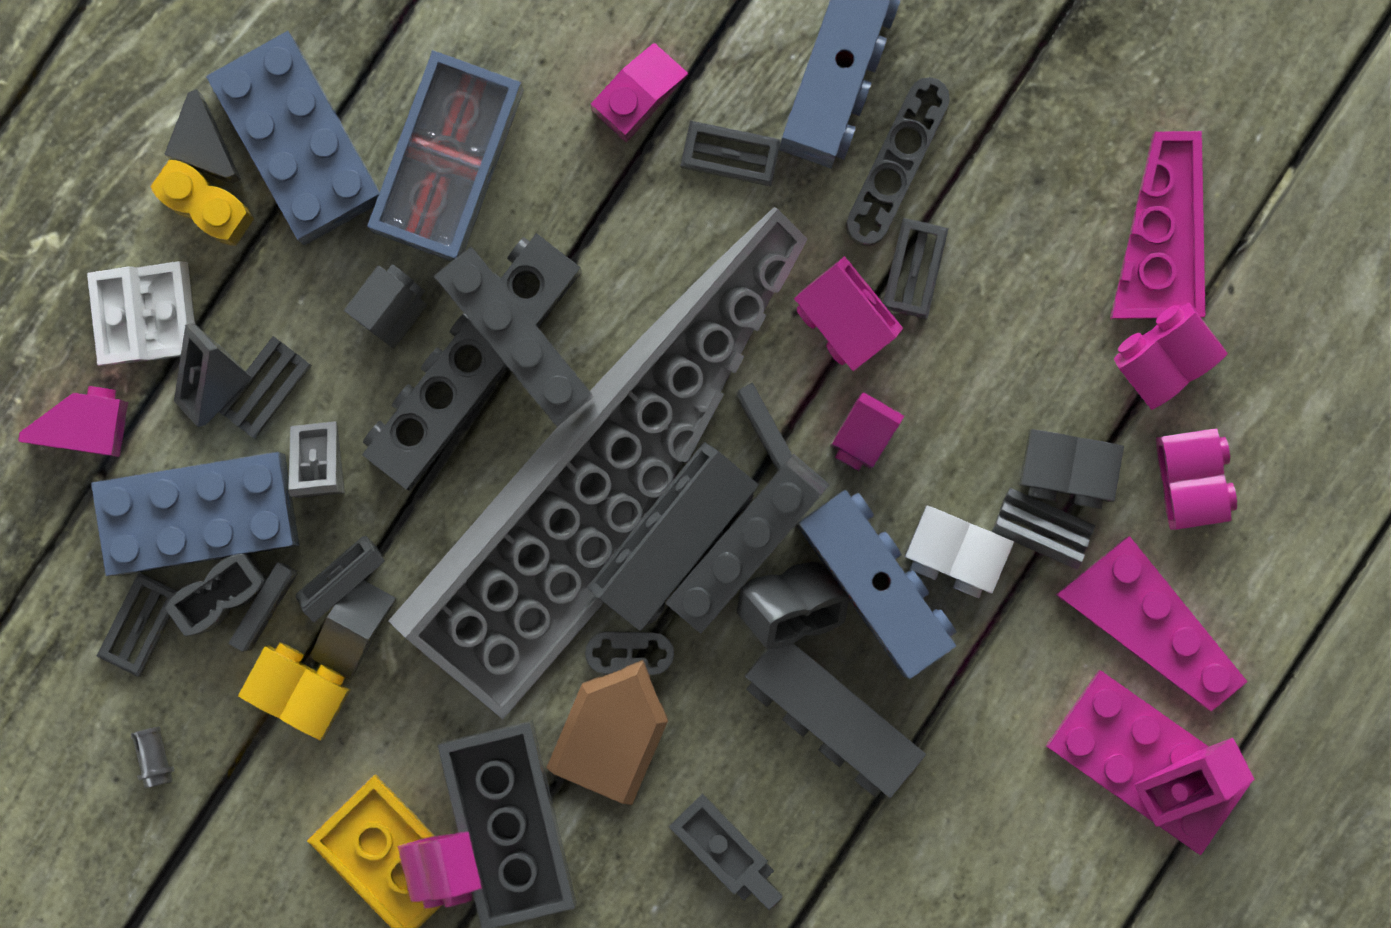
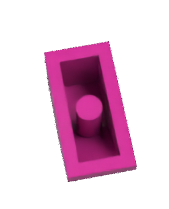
(638, 91)
(81, 423)
(865, 432)
(1195, 782)

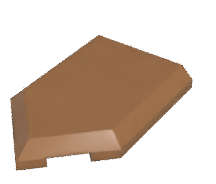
(611, 734)

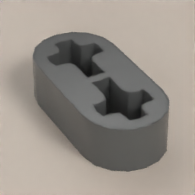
(628, 641)

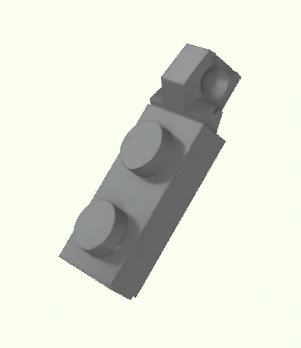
(726, 851)

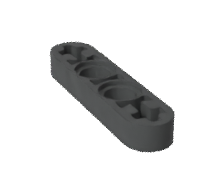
(902, 164)

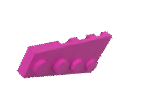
(1167, 232)
(1145, 615)

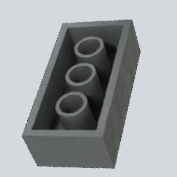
(508, 810)

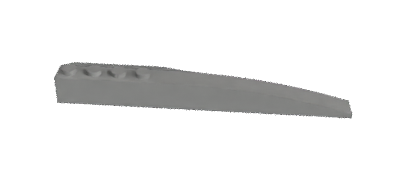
(522, 570)

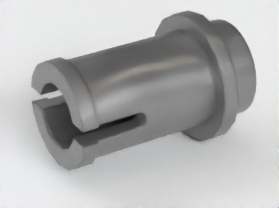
(152, 757)

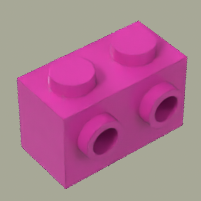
(847, 314)

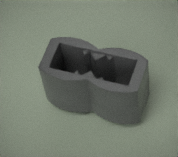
(387, 304)
(1071, 467)
(207, 603)
(792, 605)

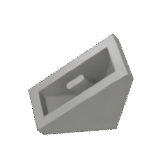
(315, 460)

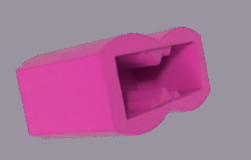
(1169, 355)
(1195, 478)
(440, 870)

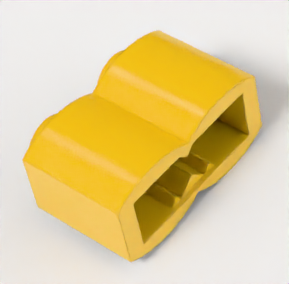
(208, 206)
(295, 691)

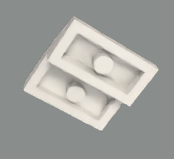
(140, 312)

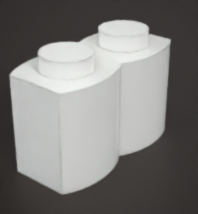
(958, 550)

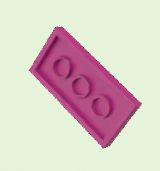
(1125, 740)

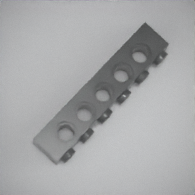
(409, 463)

